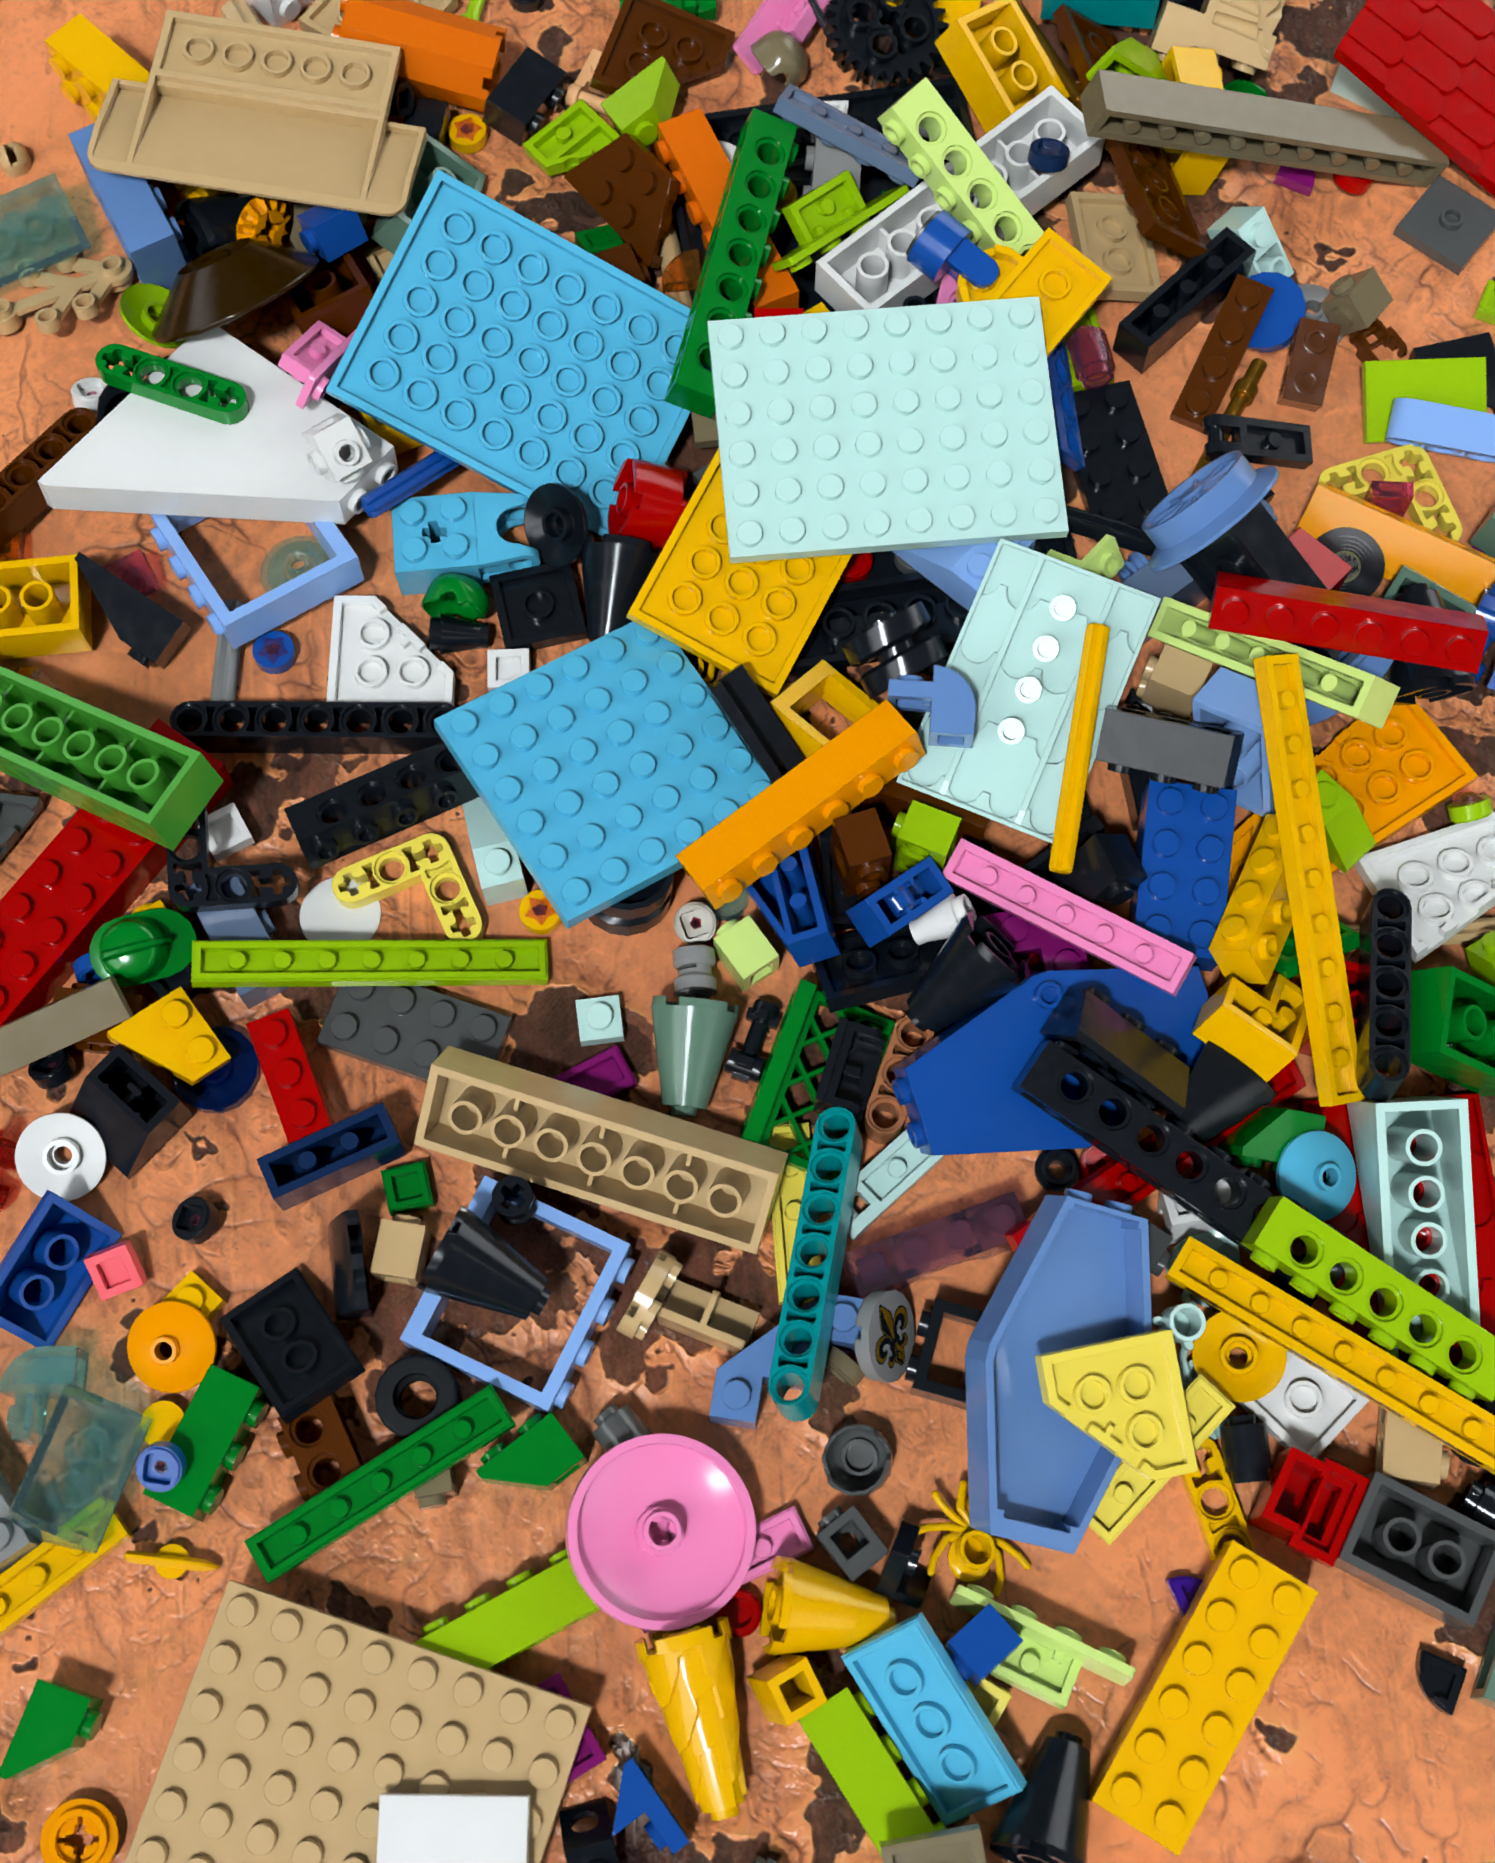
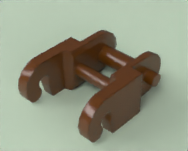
(1386, 337)

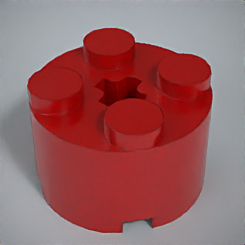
(647, 501)

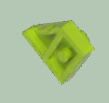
(569, 139)

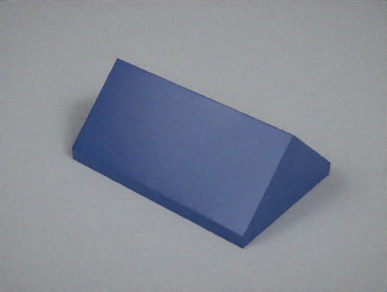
(46, 1271)

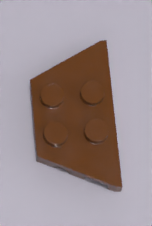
(629, 193)

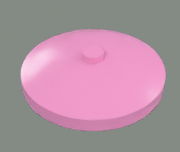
(660, 1532)

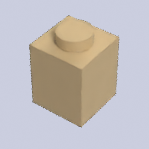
(401, 1250)

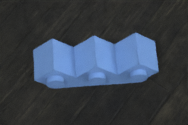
(742, 1377)

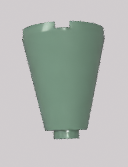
(690, 1049)

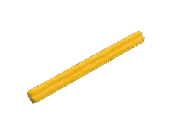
(1079, 749)

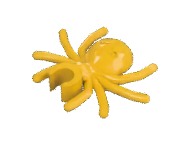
(970, 1549)

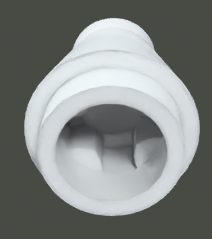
(941, 919)

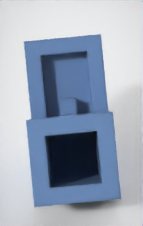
(947, 700)

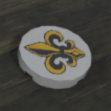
(885, 1335)

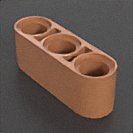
(882, 1095)

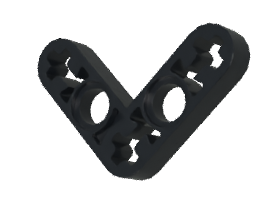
(212, 879)

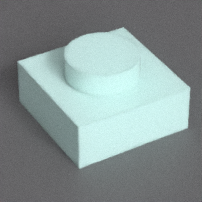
(599, 1020)

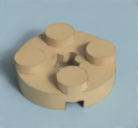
(644, 1306)

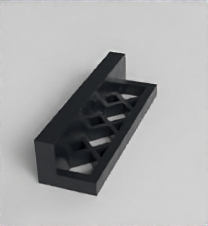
(755, 722)

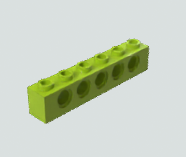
(1270, 1244)

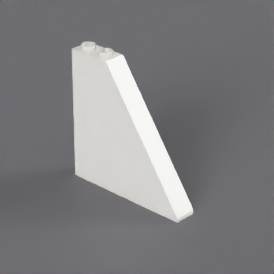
(186, 465)

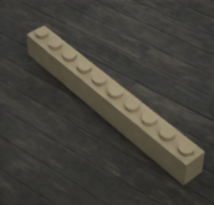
(1258, 129)

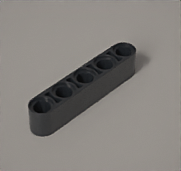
(1380, 1011)

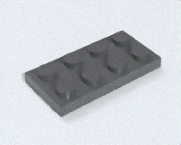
(409, 1027)

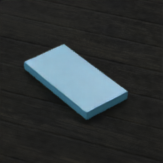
(933, 1719)

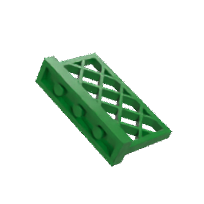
(781, 1065)

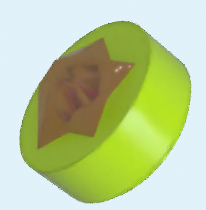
(1469, 808)

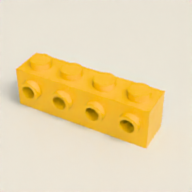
(1256, 914)

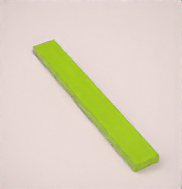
(368, 963)

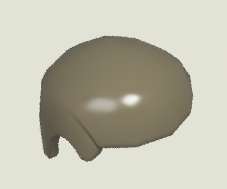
(782, 53)

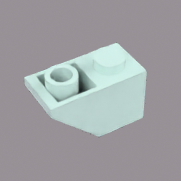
(1256, 229)

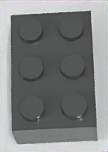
(1420, 1552)

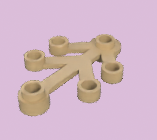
(103, 276)

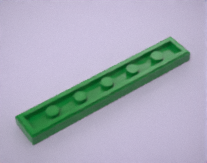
(379, 1484)

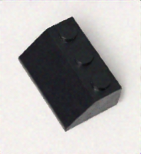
(1120, 1048)

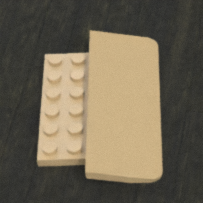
(263, 117)

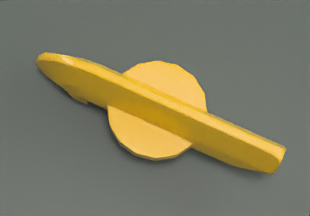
(170, 1561)

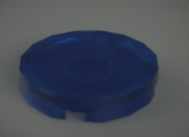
(228, 1085)

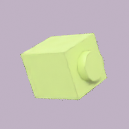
(745, 952)

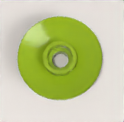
(140, 309)

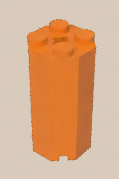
(440, 51)

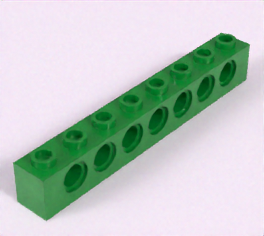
(760, 140)

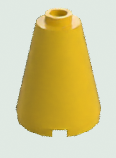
(818, 1610)

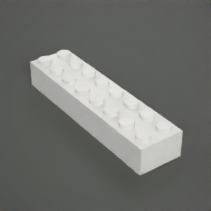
(872, 263)

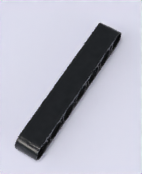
(301, 718)

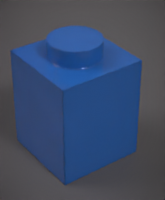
(330, 231)
(982, 1645)

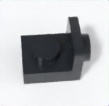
(901, 1575)

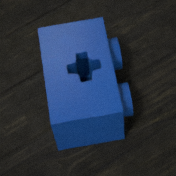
(899, 902)

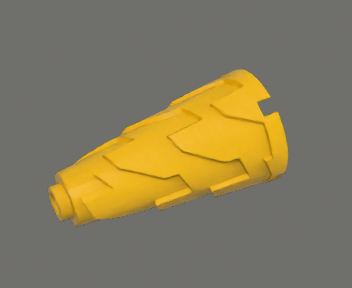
(695, 1687)

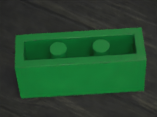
(213, 1440)

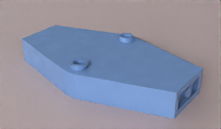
(1068, 1285)

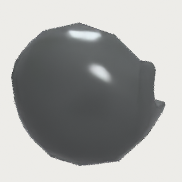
(857, 1460)

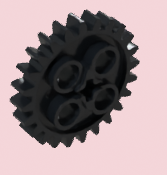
(885, 31)

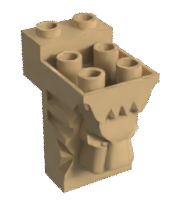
(1230, 27)

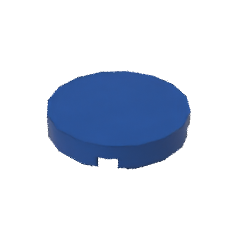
(1281, 313)

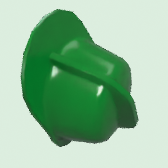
(142, 946)

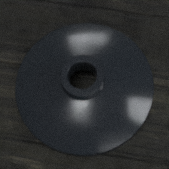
(556, 524)

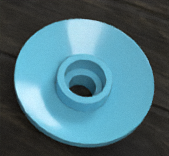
(1302, 1169)

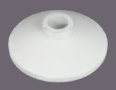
(43, 1169)

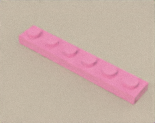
(1069, 917)

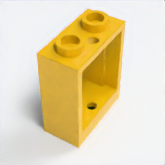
(817, 684)

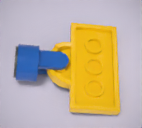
(1050, 269)

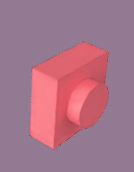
(115, 1269)

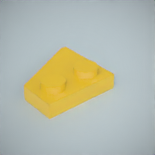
(173, 1037)

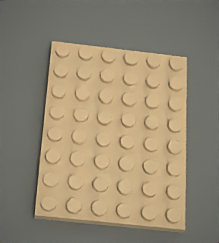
(317, 1716)

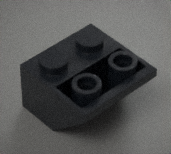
(129, 1110)

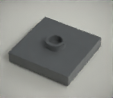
(1447, 225)

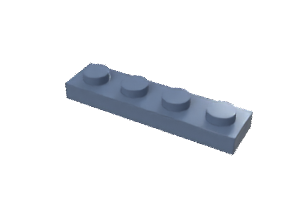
(843, 131)

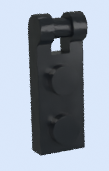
(1259, 440)

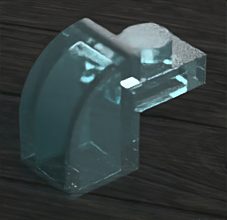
(35, 1379)

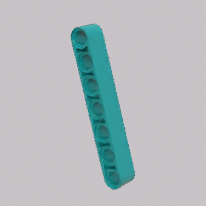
(817, 1281)

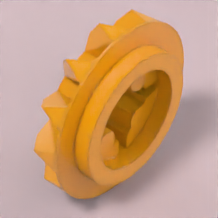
(254, 219)
(66, 1822)

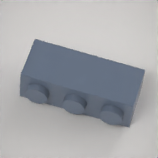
(239, 925)

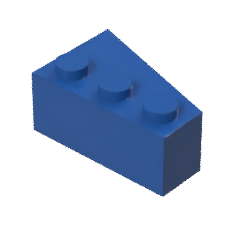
(797, 907)

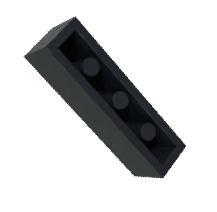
(1182, 300)

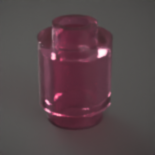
(1091, 356)

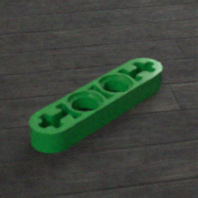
(169, 388)

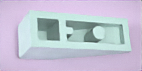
(494, 856)

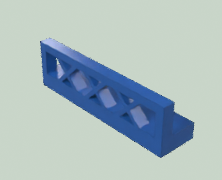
(1065, 409)

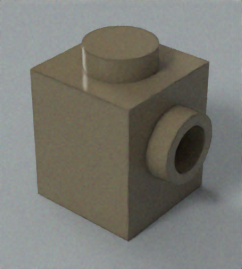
(1356, 301)

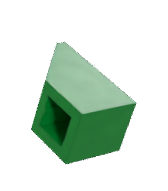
(1267, 1134)
(534, 1460)

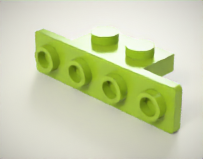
(828, 213)

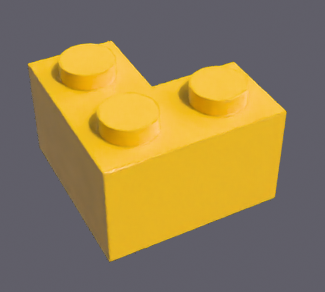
(1255, 1027)

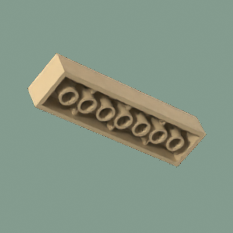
(600, 1148)

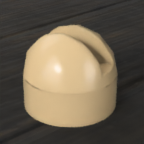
(17, 168)

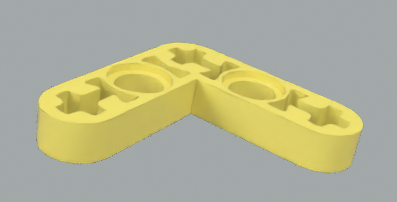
(1389, 466)
(429, 873)

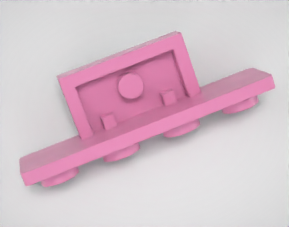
(786, 15)
(314, 360)

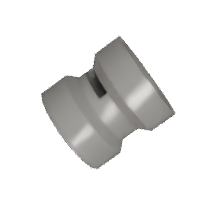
(694, 971)

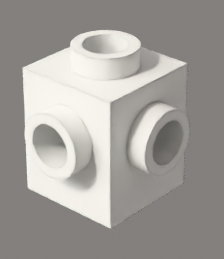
(337, 448)

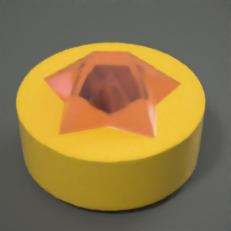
(467, 133)
(538, 914)

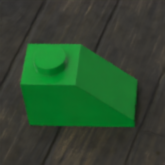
(52, 1726)

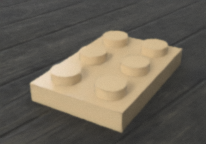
(1108, 235)

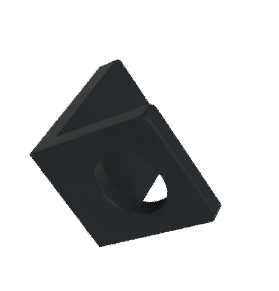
(588, 1846)

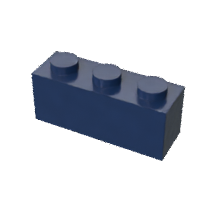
(331, 1156)

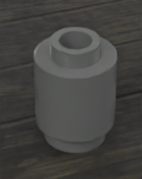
(618, 1426)

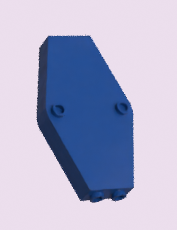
(964, 1077)

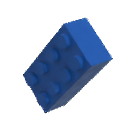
(1187, 860)

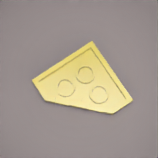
(1125, 1399)

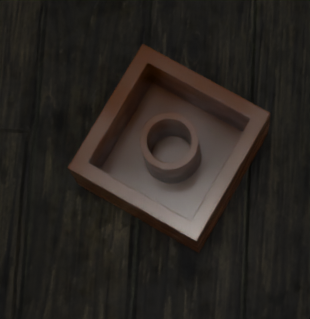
(332, 294)

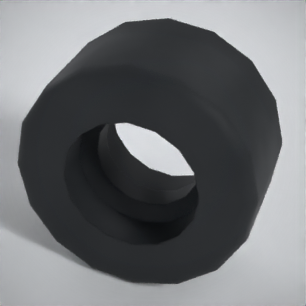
(398, 1377)

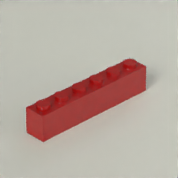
(1348, 622)

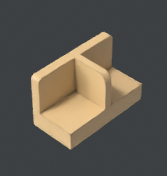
(708, 1317)

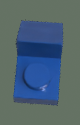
(640, 1796)

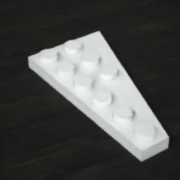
(1444, 877)

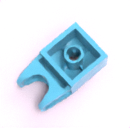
(457, 536)

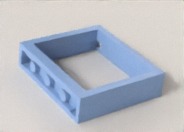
(273, 607)
(578, 1347)

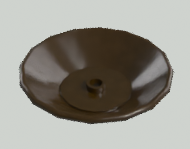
(229, 285)

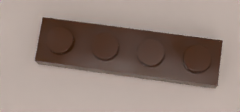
(1222, 352)

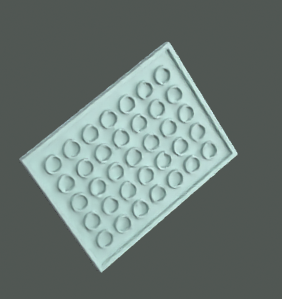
(886, 429)

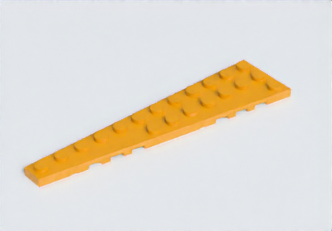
(1388, 771)

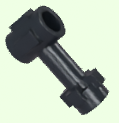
(745, 1063)

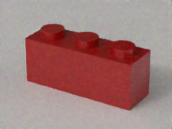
(290, 1075)

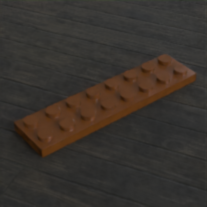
(1143, 169)

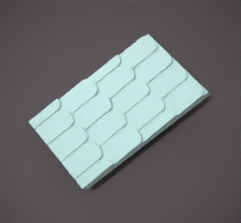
(1023, 667)

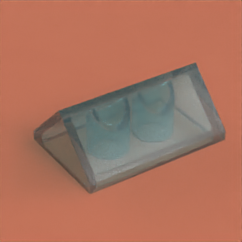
(78, 1470)

